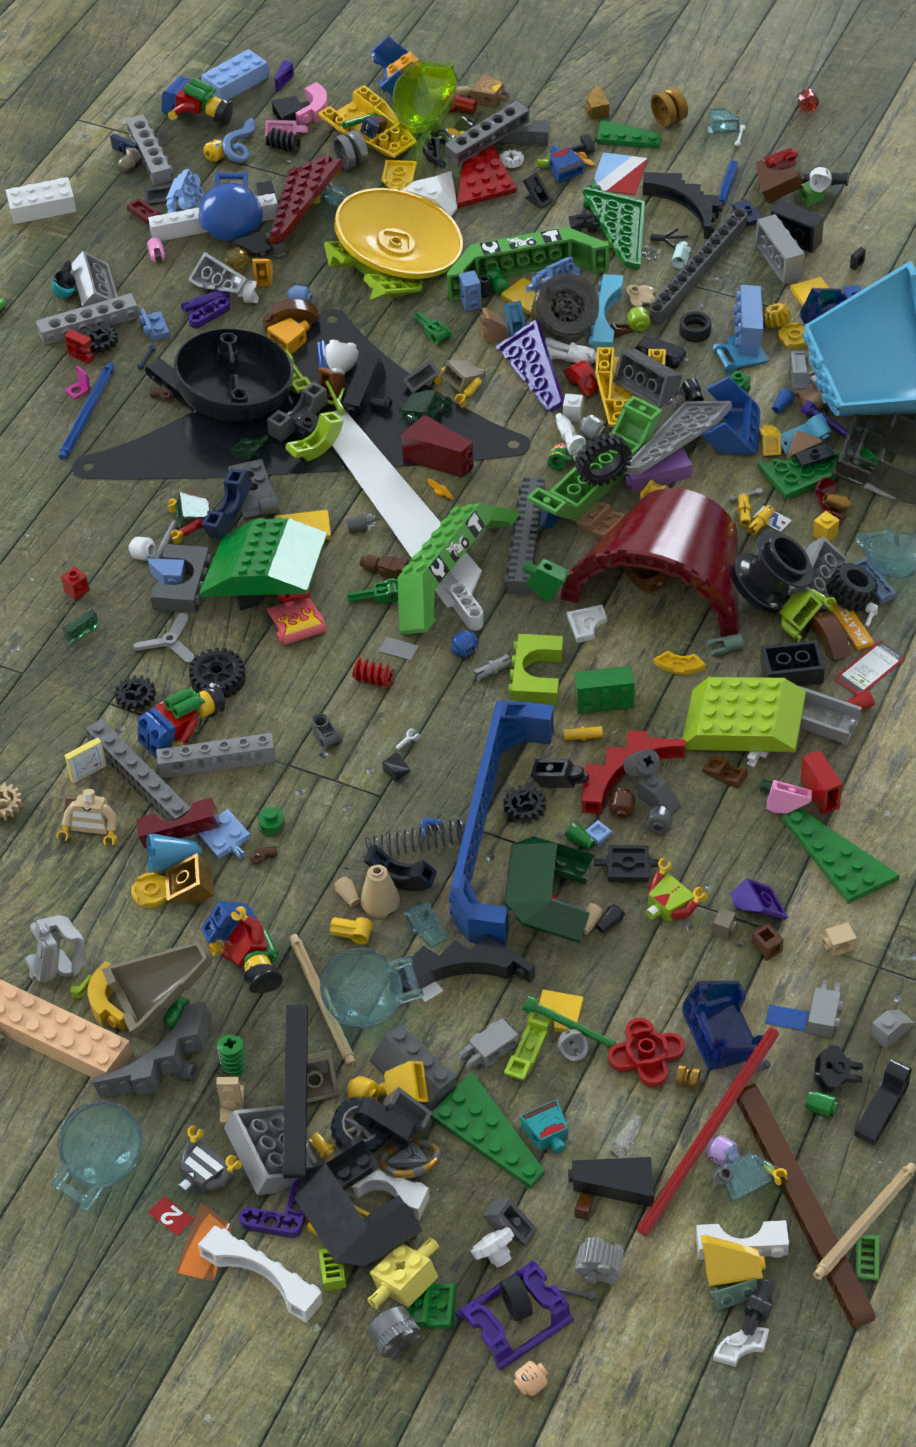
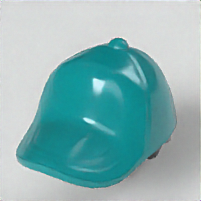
(64, 283)

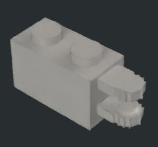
(824, 1011)
(490, 1045)

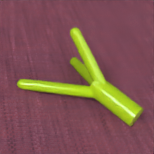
(336, 401)

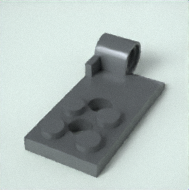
(263, 499)

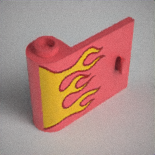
(296, 620)

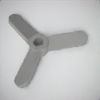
(170, 640)

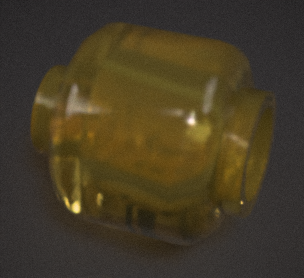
(236, 258)

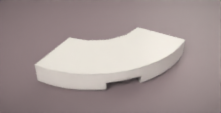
(739, 1344)

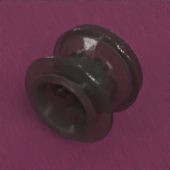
(571, 291)

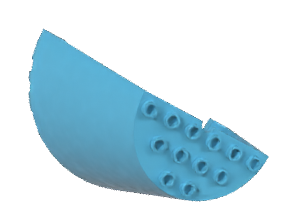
(868, 348)

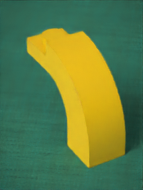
(99, 995)

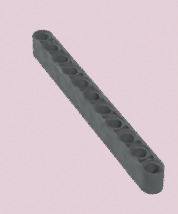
(698, 266)

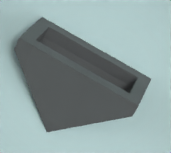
(156, 194)
(421, 376)

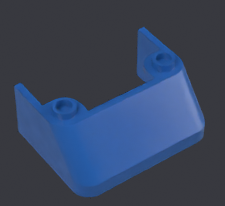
(741, 425)

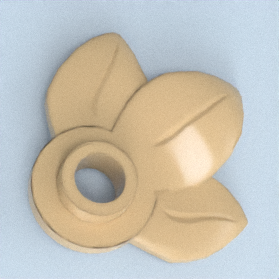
(640, 295)

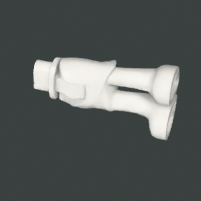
(570, 353)
(567, 430)

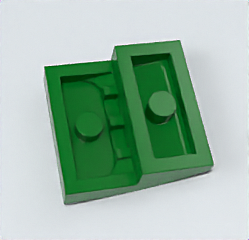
(435, 1307)

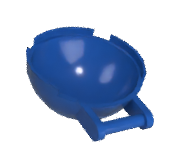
(230, 208)

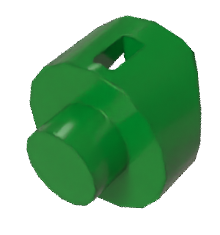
(271, 821)

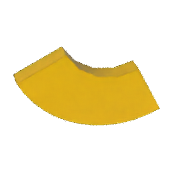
(679, 664)

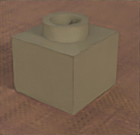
(724, 924)

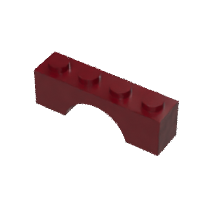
(200, 818)

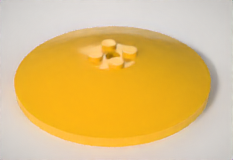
(423, 233)

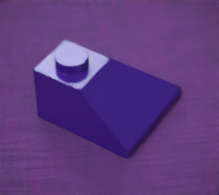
(757, 899)

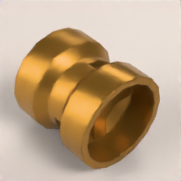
(683, 1075)

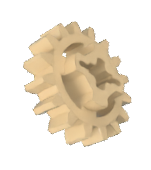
(7, 806)

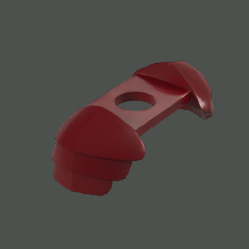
(826, 485)

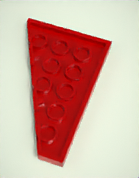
(484, 178)

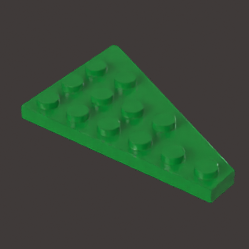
(621, 222)

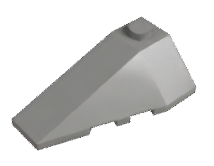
(216, 275)

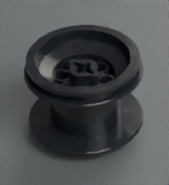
(766, 577)

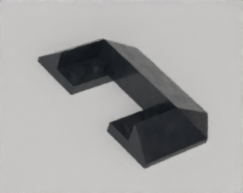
(337, 1220)

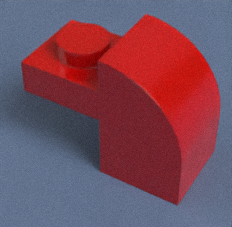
(582, 375)

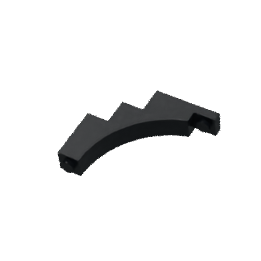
(485, 958)

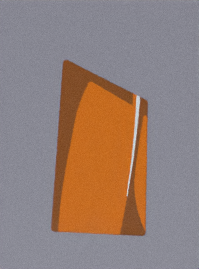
(191, 1262)

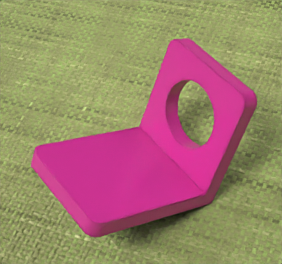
(83, 384)

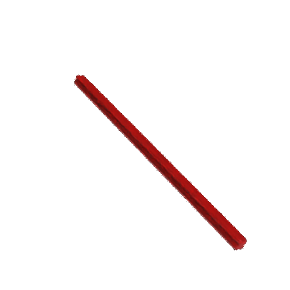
(707, 1132)

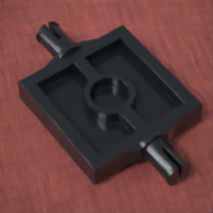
(627, 863)

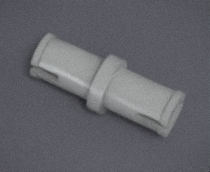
(492, 667)

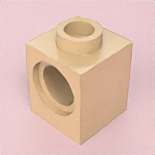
(839, 939)

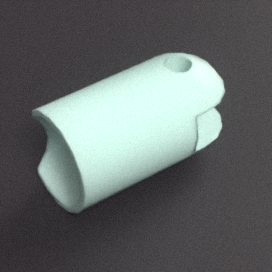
(681, 255)

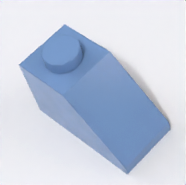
(168, 570)

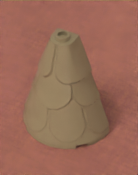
(155, 982)

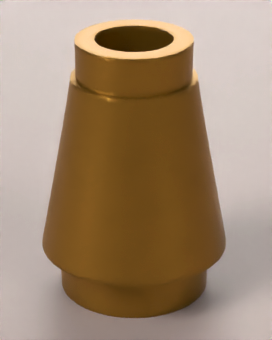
(837, 501)

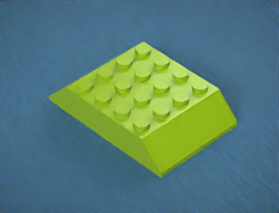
(744, 715)

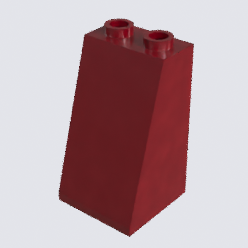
(437, 447)

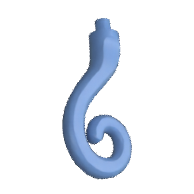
(247, 130)

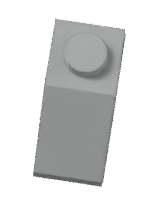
(890, 1027)

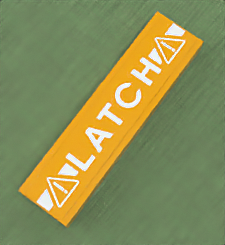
(853, 628)

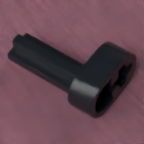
(587, 145)

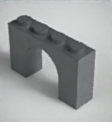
(186, 595)

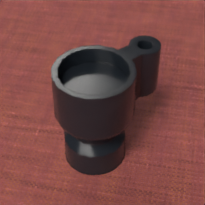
(691, 390)

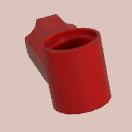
(464, 104)

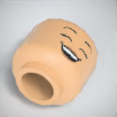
(531, 1378)

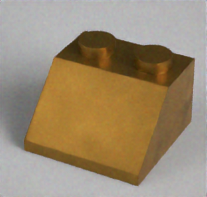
(189, 881)

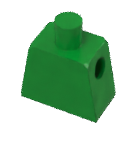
(545, 578)

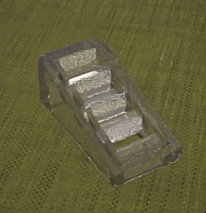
(624, 1140)

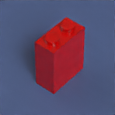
(822, 780)

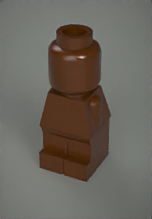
(386, 566)

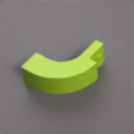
(320, 439)

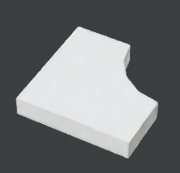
(586, 621)

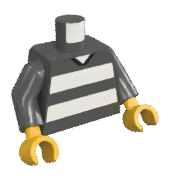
(203, 1167)

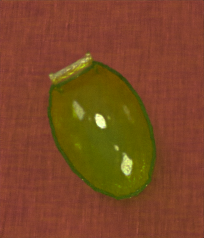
(424, 95)

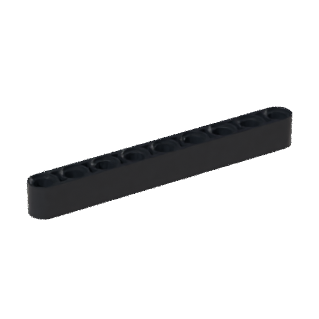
(295, 1092)

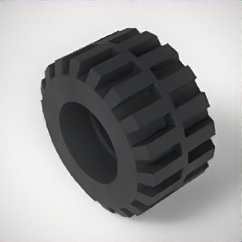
(852, 587)

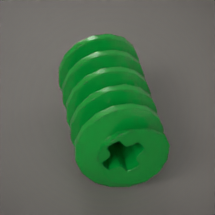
(232, 1055)

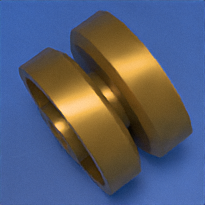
(669, 106)

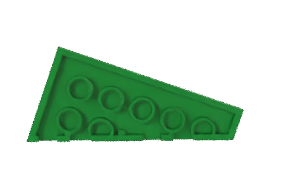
(479, 1123)

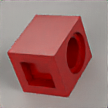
(75, 583)

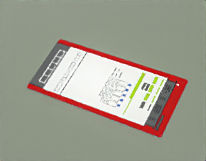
(869, 668)

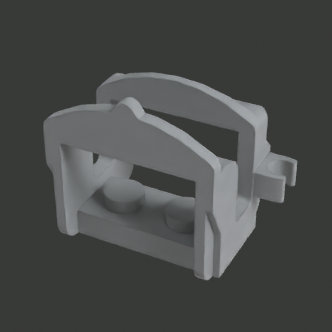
(49, 957)

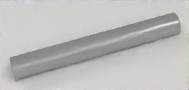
(166, 540)

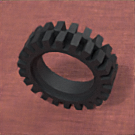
(595, 448)

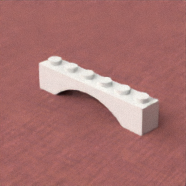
(225, 1250)

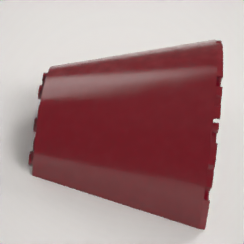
(675, 535)

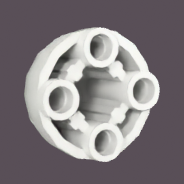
(341, 356)

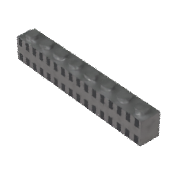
(137, 773)

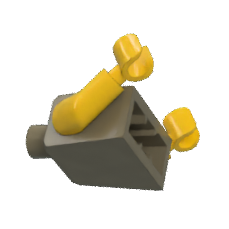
(463, 376)

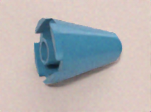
(168, 851)

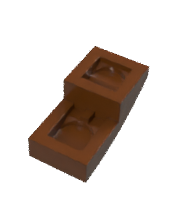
(722, 771)

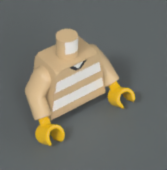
(90, 815)

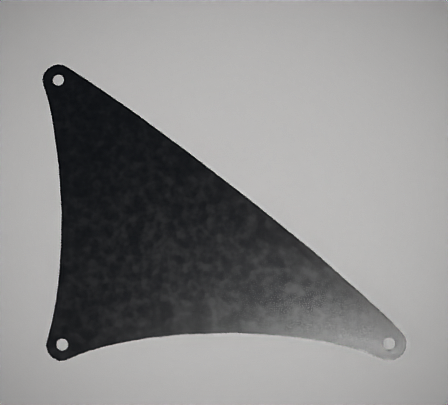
(202, 446)

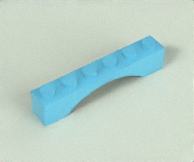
(610, 293)

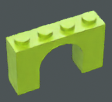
(533, 649)

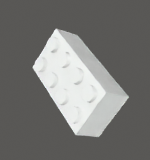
(41, 200)

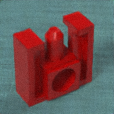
(78, 346)

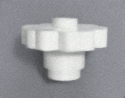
(494, 1247)

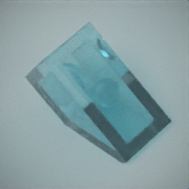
(722, 121)
(425, 923)

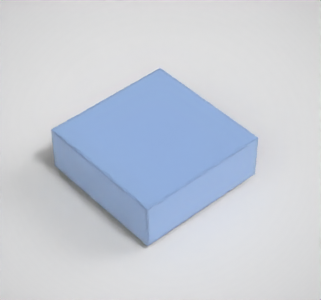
(599, 832)

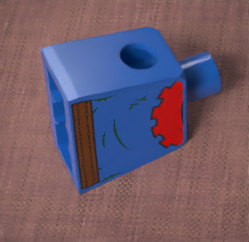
(565, 164)

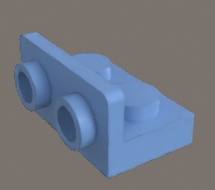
(154, 325)

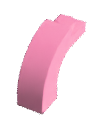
(318, 101)

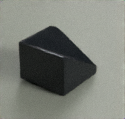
(395, 767)

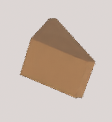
(801, 441)

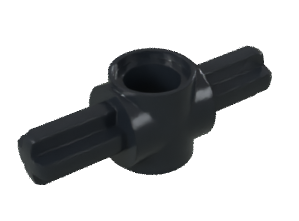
(758, 1307)

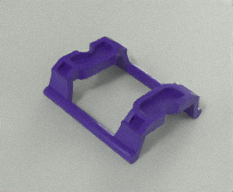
(493, 1332)

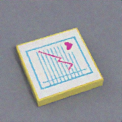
(85, 760)

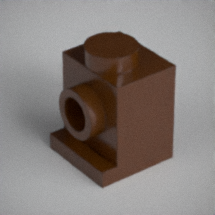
(767, 941)

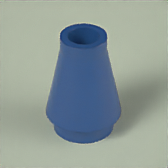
(783, 400)

